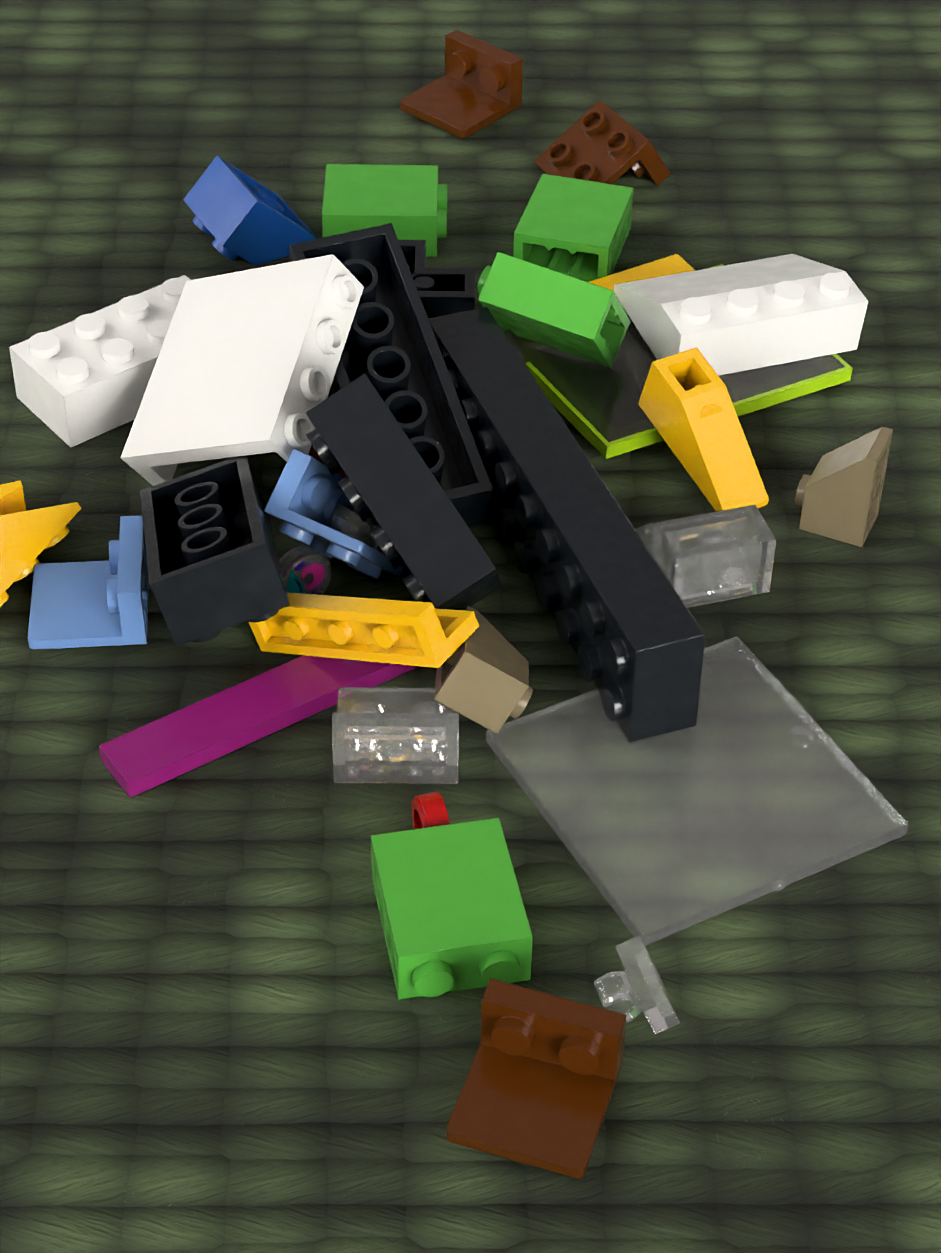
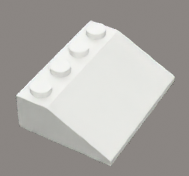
(748, 312)

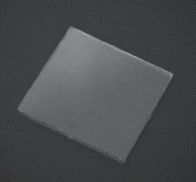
(700, 812)

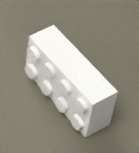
(97, 366)

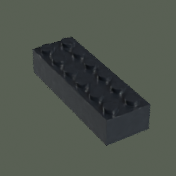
(404, 363)

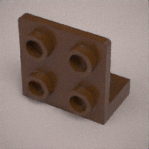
(475, 91)
(602, 150)
(539, 1079)

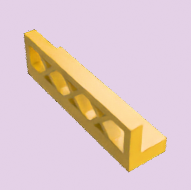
(365, 630)

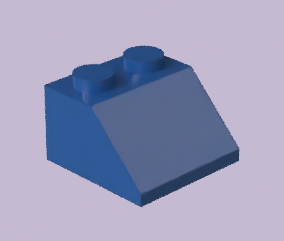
(244, 215)

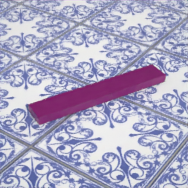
(235, 718)

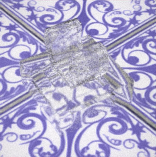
(637, 988)

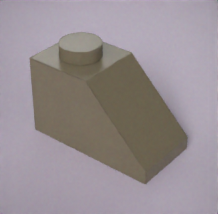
(846, 489)
(484, 678)

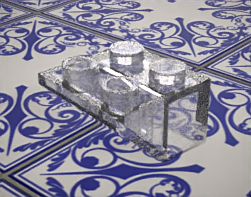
(714, 554)

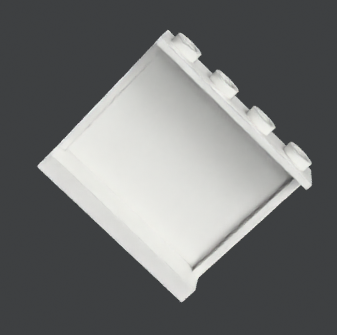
(244, 365)

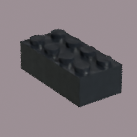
(398, 489)
(211, 551)

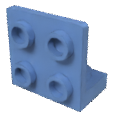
(305, 501)
(93, 599)

